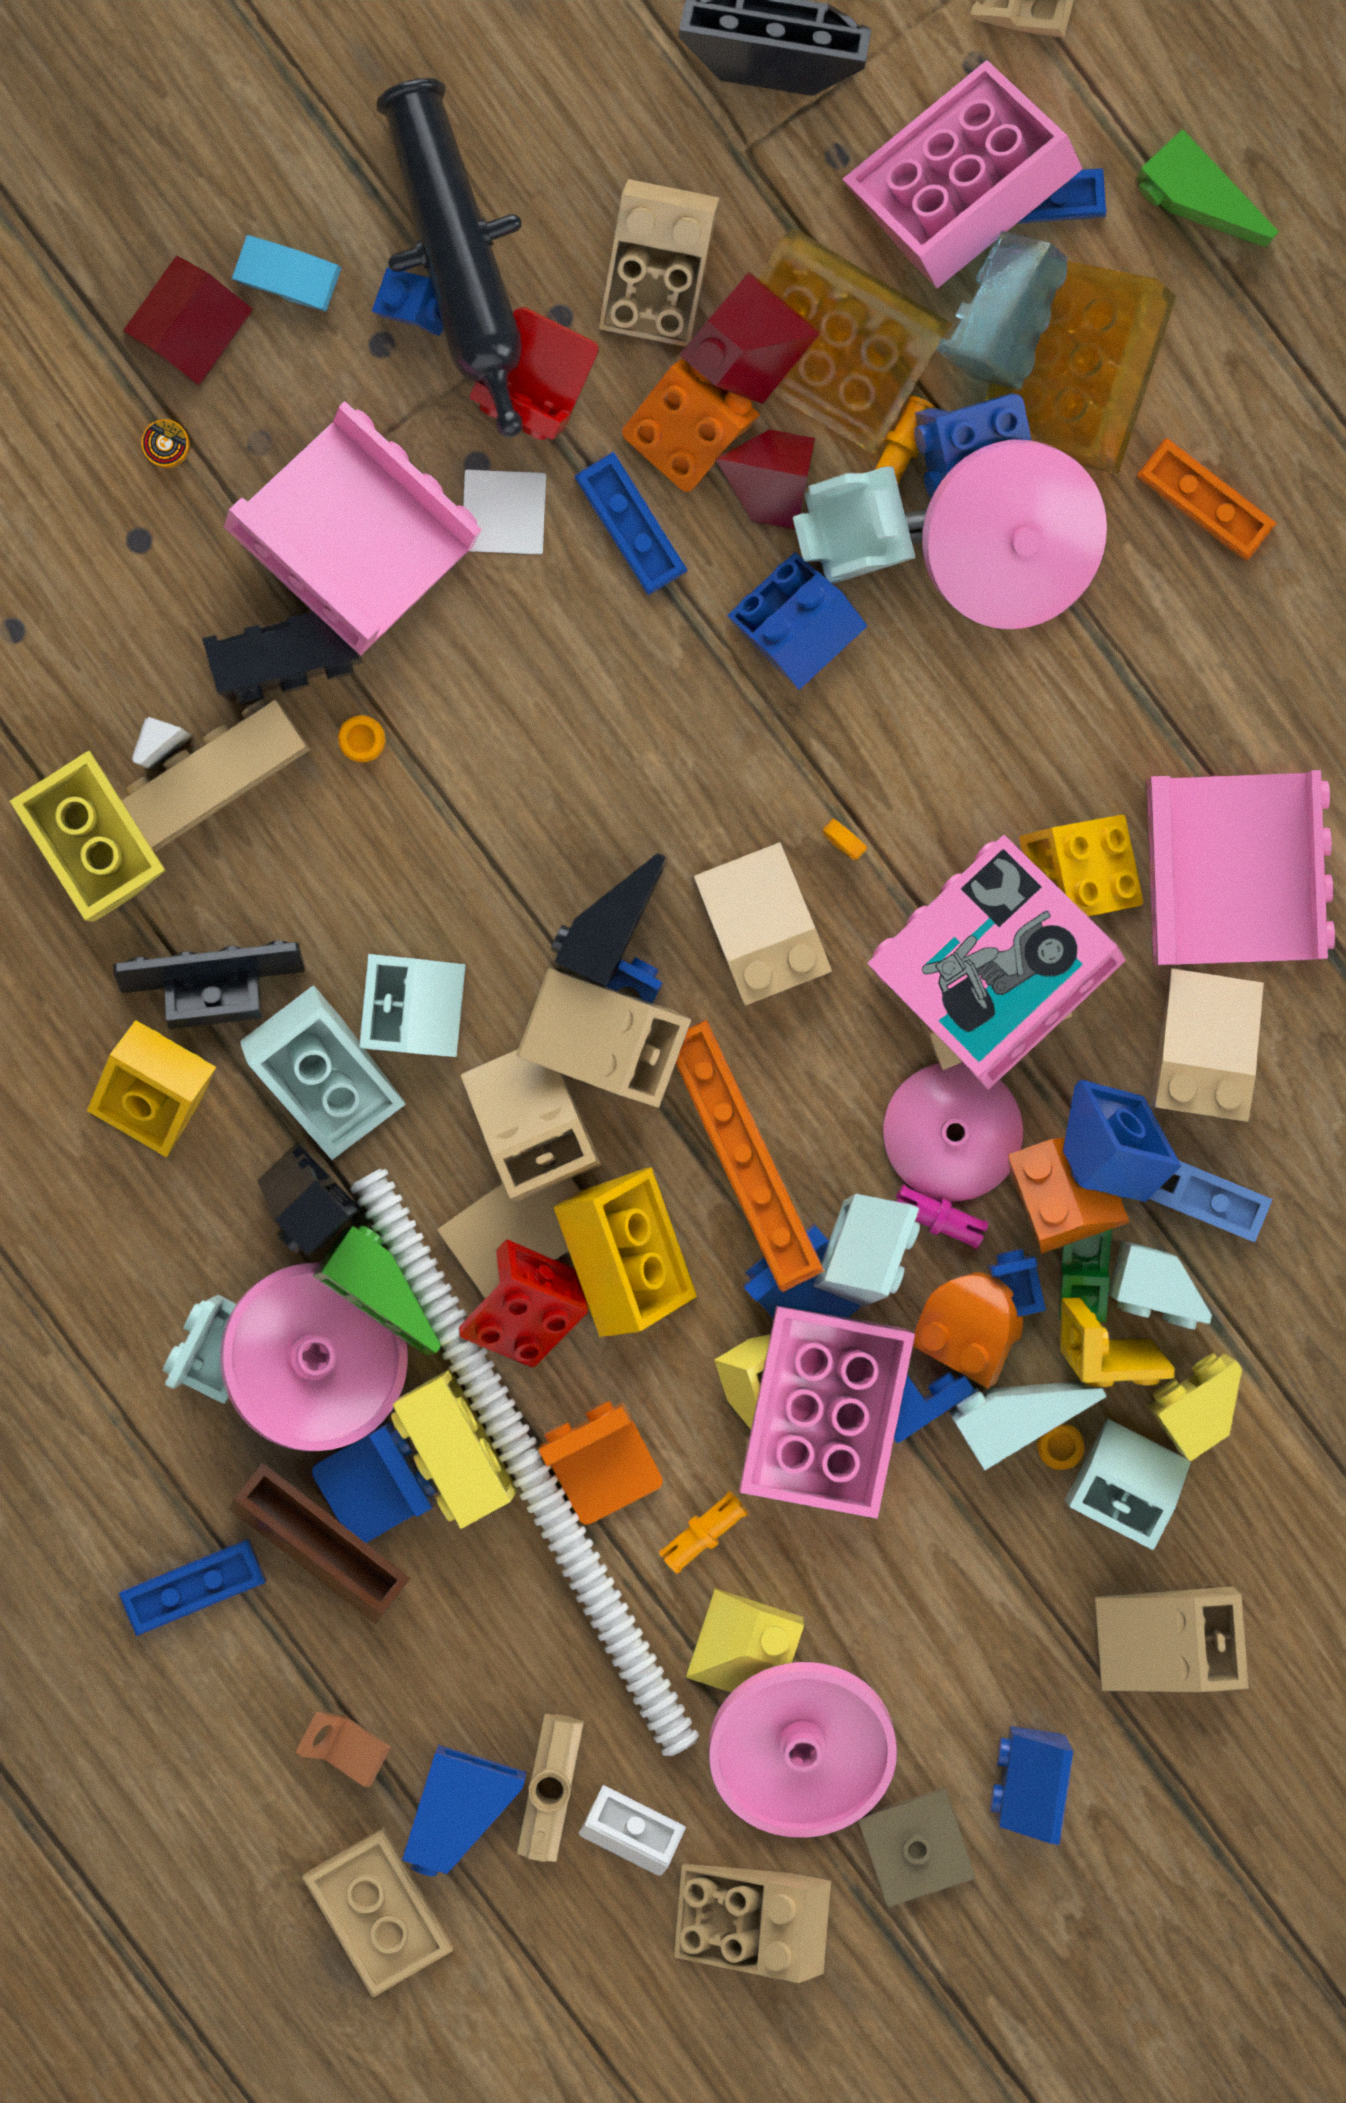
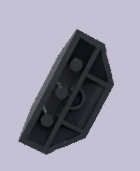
(775, 42)

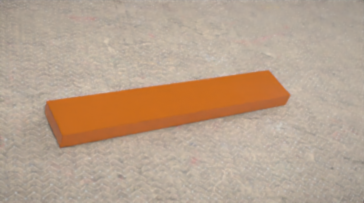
(746, 1159)

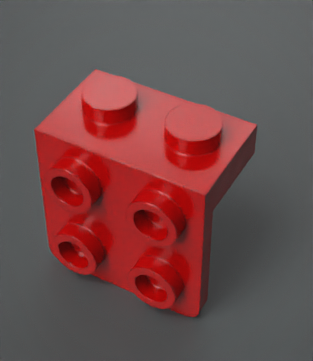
(548, 375)

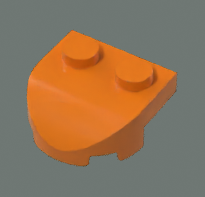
(970, 1326)

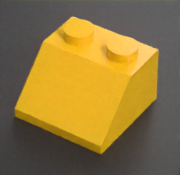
(150, 1088)

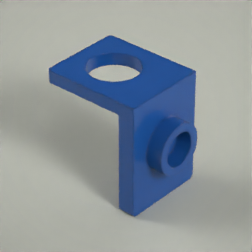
(638, 976)

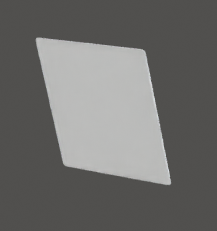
(507, 510)

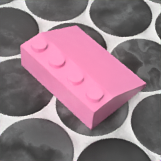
(963, 173)
(827, 1411)

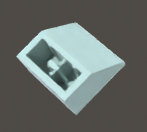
(412, 1005)
(867, 1249)
(1156, 1281)
(1129, 1484)

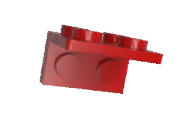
(529, 1308)

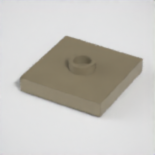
(916, 1847)

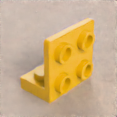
(1088, 863)
(1103, 1360)

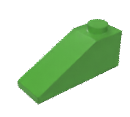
(1197, 189)
(374, 1283)

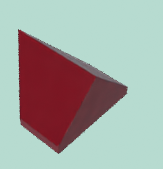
(770, 475)

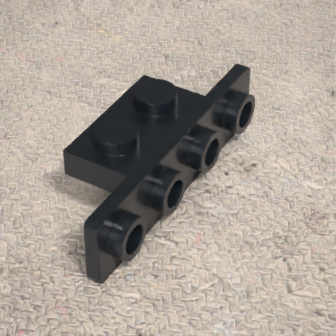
(212, 984)

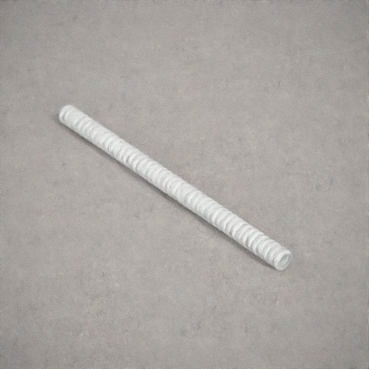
(527, 1467)

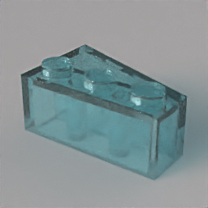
(1008, 311)

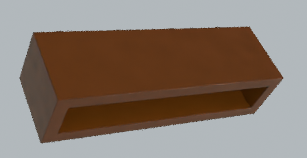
(319, 1543)

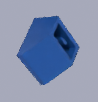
(797, 620)

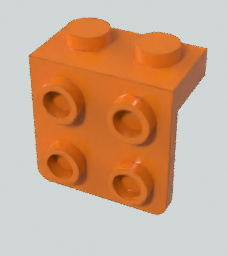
(687, 424)
(601, 1462)

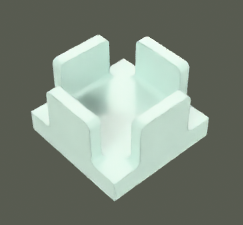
(854, 525)

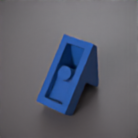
(919, 1411)

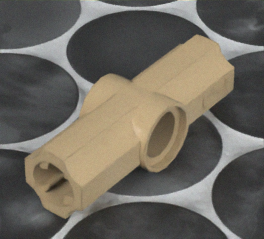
(544, 1815)

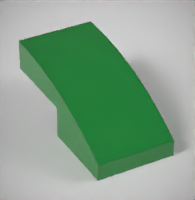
(1086, 1273)

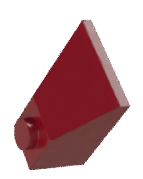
(750, 341)

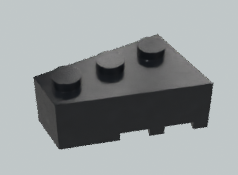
(278, 657)
(305, 1201)

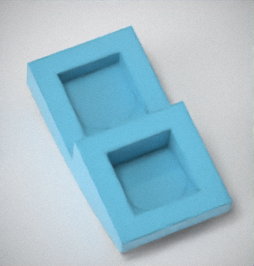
(286, 273)

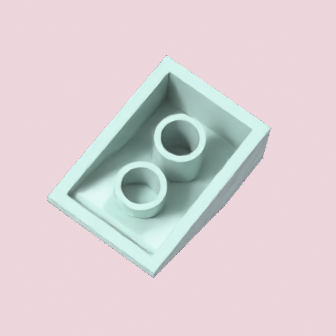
(321, 1072)
(1012, 1417)

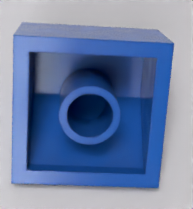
(1116, 1143)
(1032, 1783)

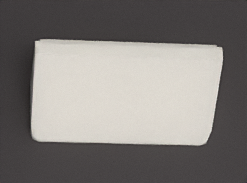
(158, 742)
(632, 1831)

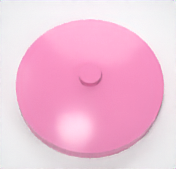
(1014, 534)
(309, 1363)
(802, 1749)

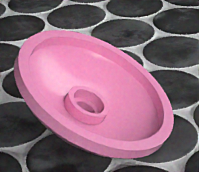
(918, 1139)

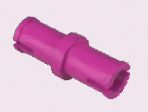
(943, 1218)

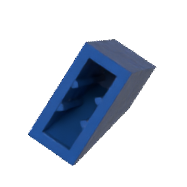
(457, 1807)

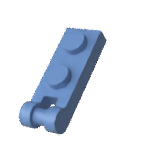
(1216, 1201)

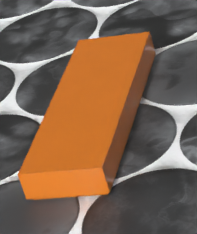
(1206, 499)

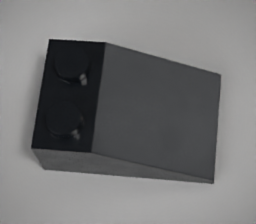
(604, 930)

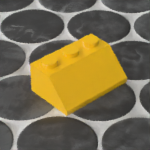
(625, 1253)

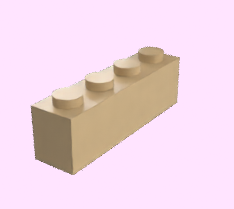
(214, 774)

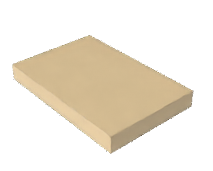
(494, 1218)
(378, 1912)

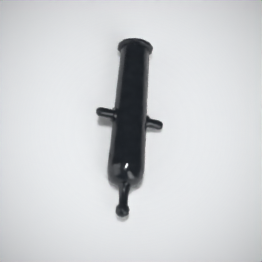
(454, 243)

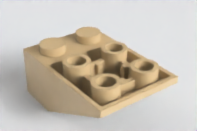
(658, 262)
(604, 1037)
(529, 1124)
(1172, 1641)
(753, 1921)

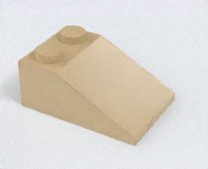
(762, 924)
(1208, 1045)

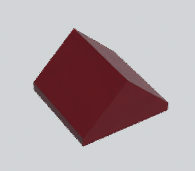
(188, 319)

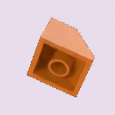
(1055, 1202)

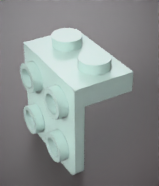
(198, 1359)

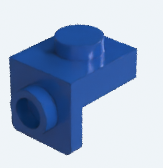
(408, 300)
(1021, 1276)

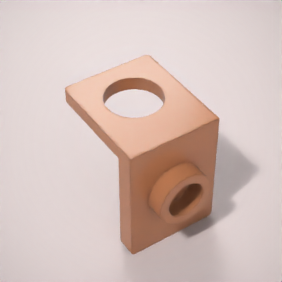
(345, 1747)

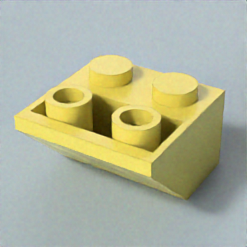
(1201, 1407)

